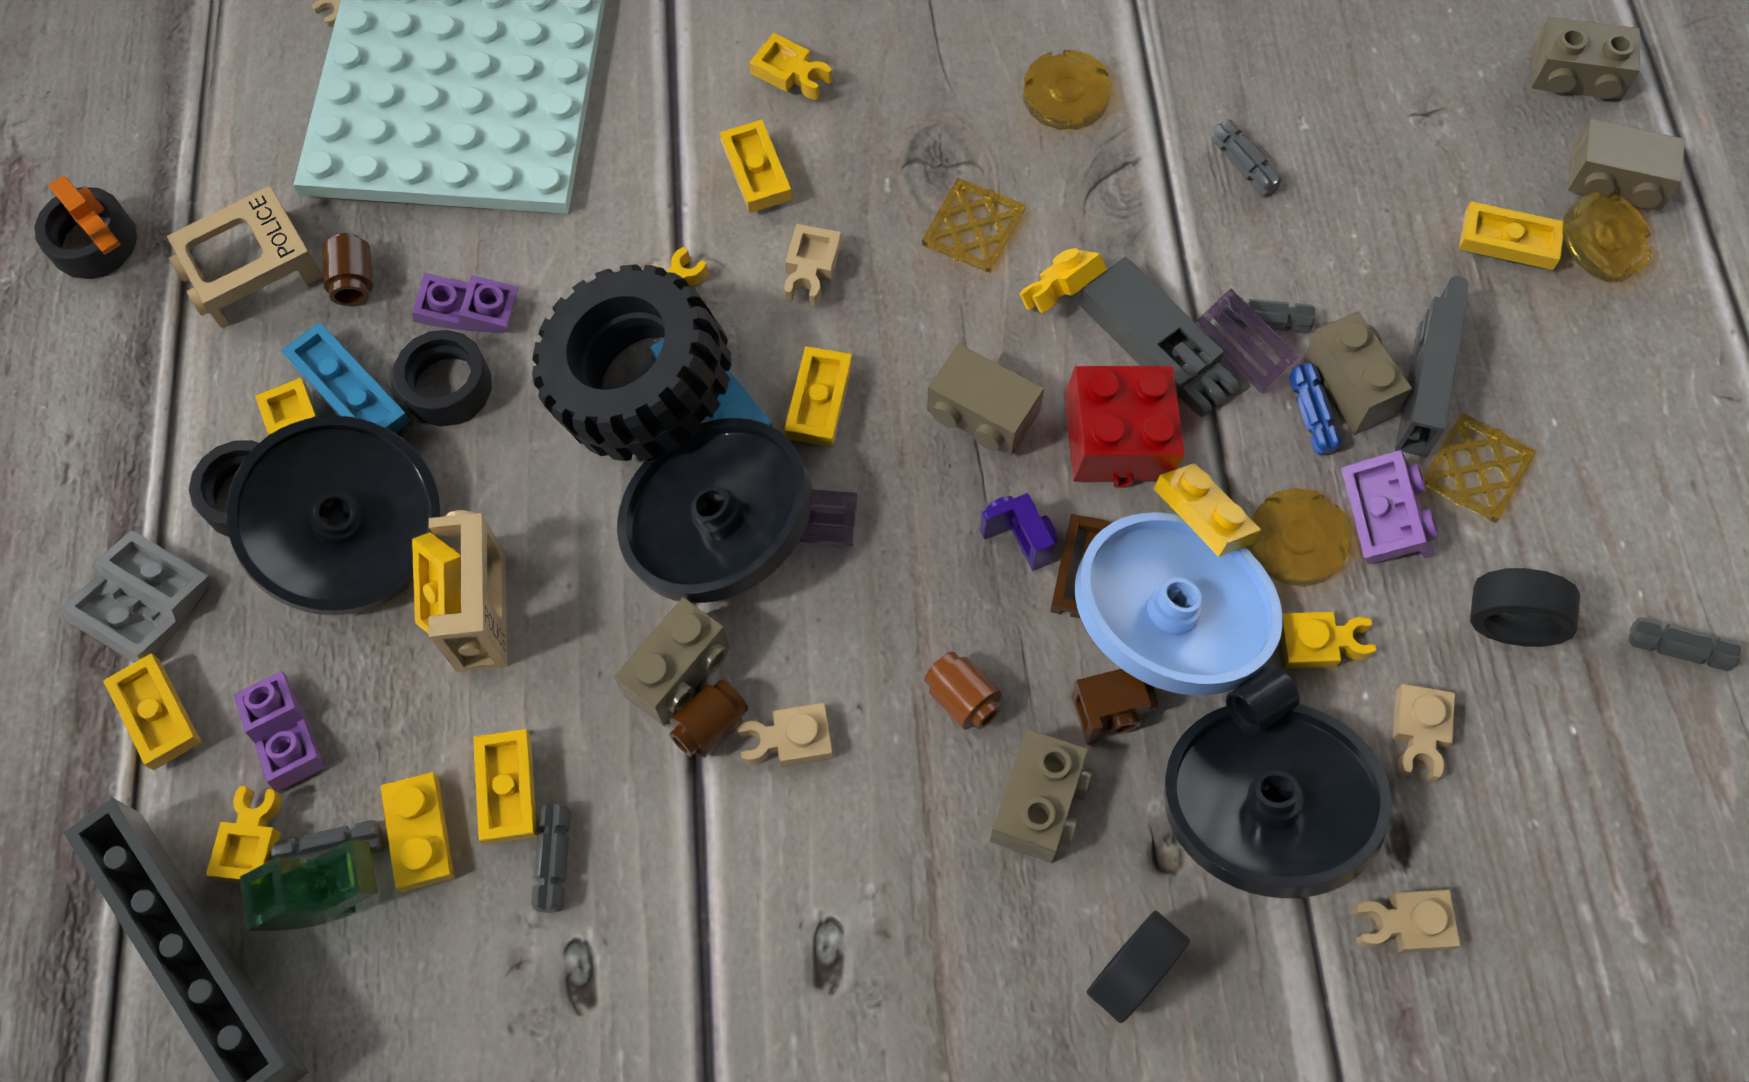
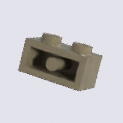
(1597, 64)
(1627, 163)
(1357, 372)
(984, 400)
(673, 661)
(1040, 796)

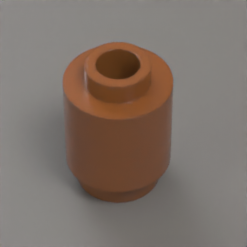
(963, 691)

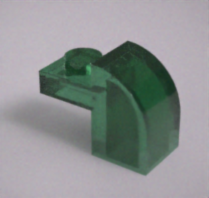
(307, 890)

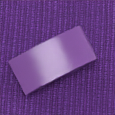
(457, 305)
(279, 731)

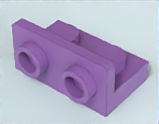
(1388, 507)

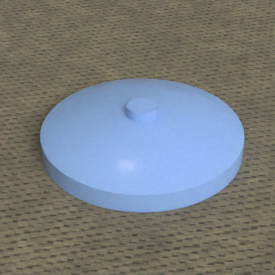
(1175, 608)

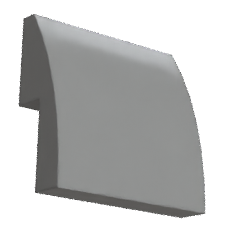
(136, 597)

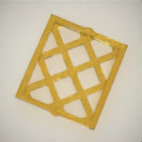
(958, 252)
(1494, 438)

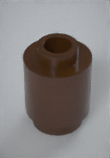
(347, 269)
(707, 719)

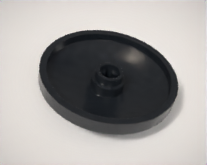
(715, 511)
(330, 514)
(1279, 807)

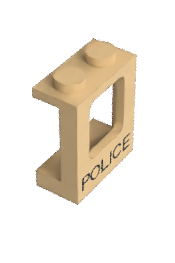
(277, 236)
(478, 633)

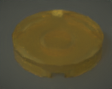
(1067, 90)
(1607, 237)
(1300, 537)

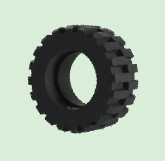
(602, 322)

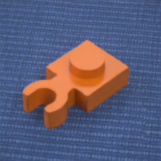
(85, 210)

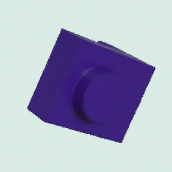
(1033, 533)

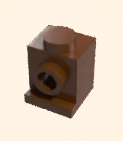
(1112, 702)

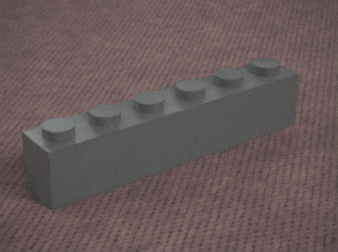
(182, 948)

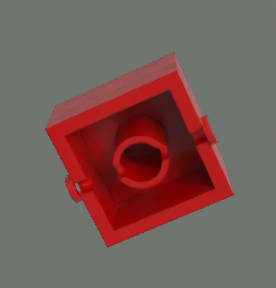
(1123, 423)

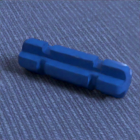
(1315, 409)

